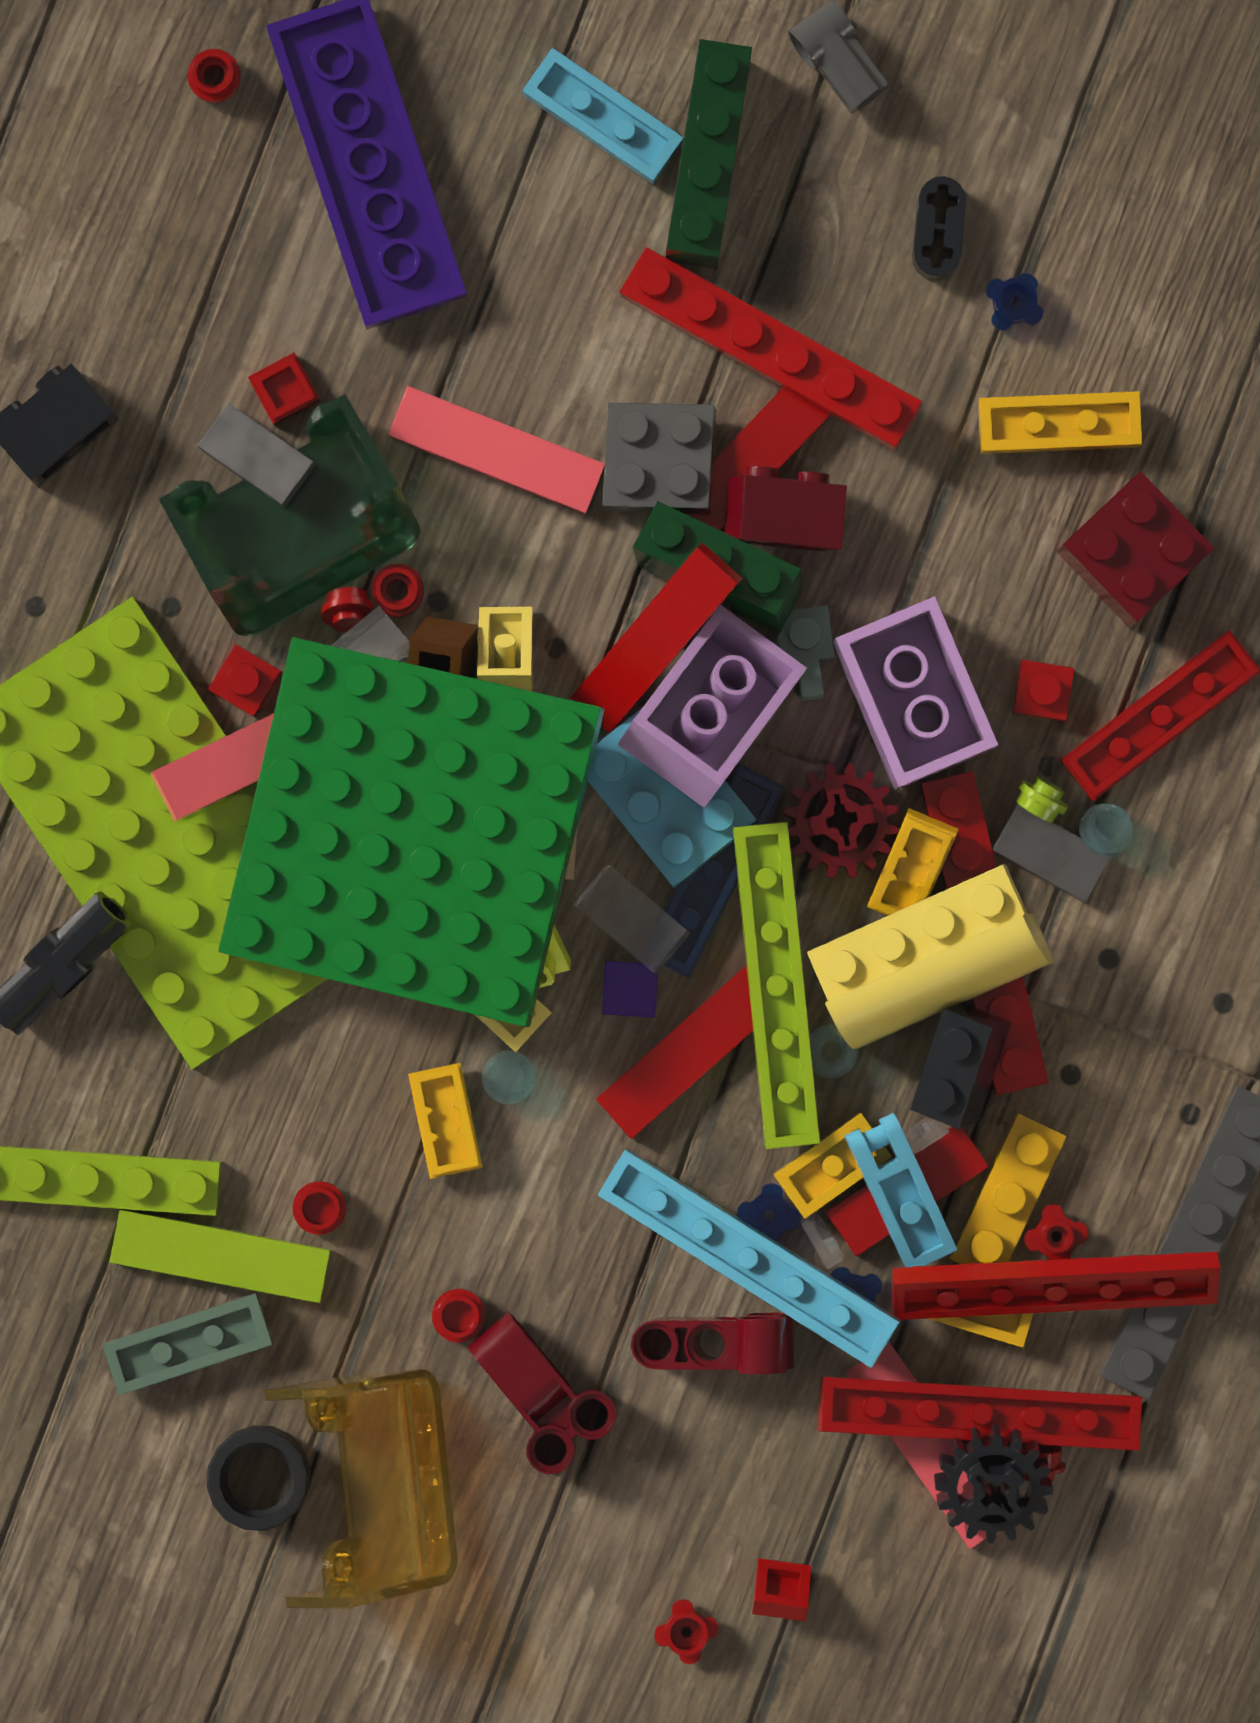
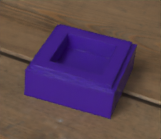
(629, 990)

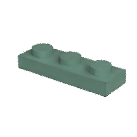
(188, 1343)

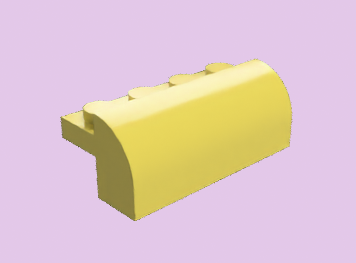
(929, 957)

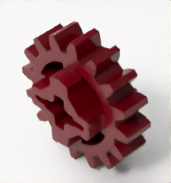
(864, 816)

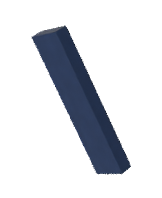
(705, 893)

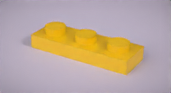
(1060, 422)
(1008, 1193)

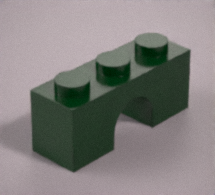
(768, 583)

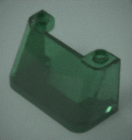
(276, 560)

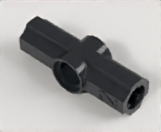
(61, 961)

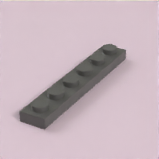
(1197, 1226)

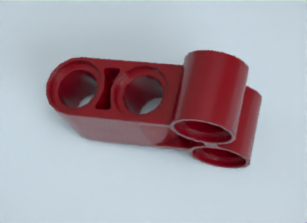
(752, 1343)
(537, 1389)

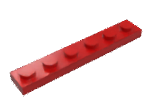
(771, 348)
(958, 804)
(1055, 1285)
(952, 1411)

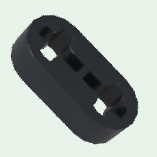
(926, 227)

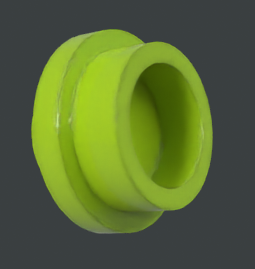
(1042, 799)

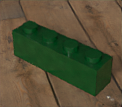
(708, 153)

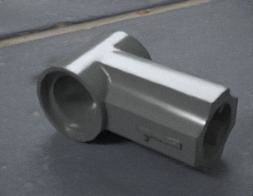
(830, 44)

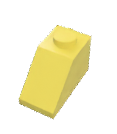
(506, 646)

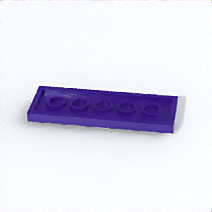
(366, 161)

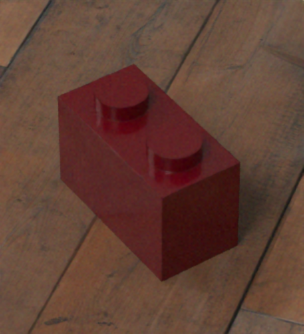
(786, 511)

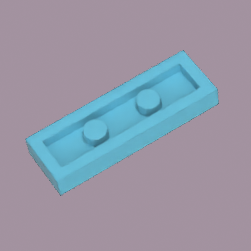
(602, 116)

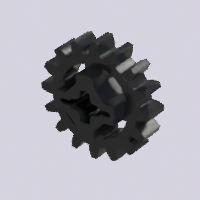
(996, 1461)

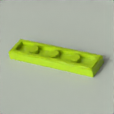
(220, 1256)

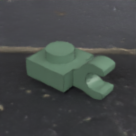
(809, 641)

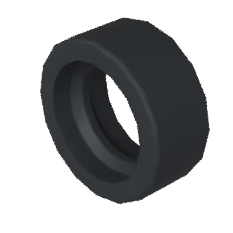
(239, 1514)

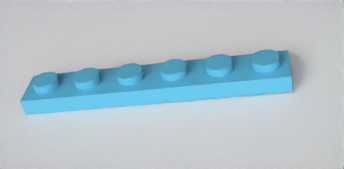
(749, 1258)

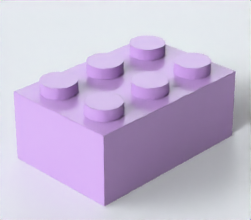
(914, 693)
(711, 706)

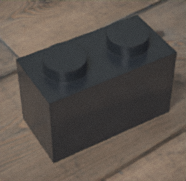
(53, 423)
(960, 1066)

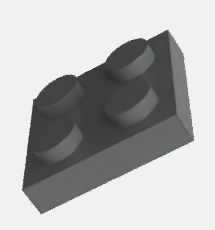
(659, 456)

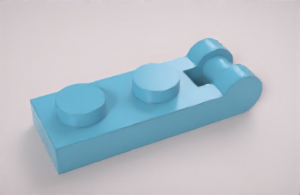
(901, 1194)

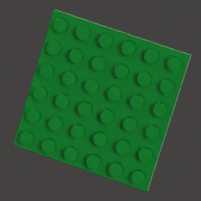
(411, 831)

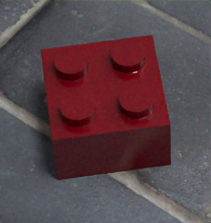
(1135, 549)

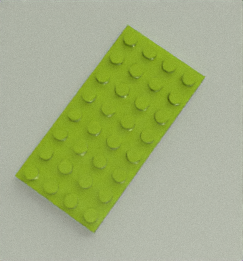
(78, 765)

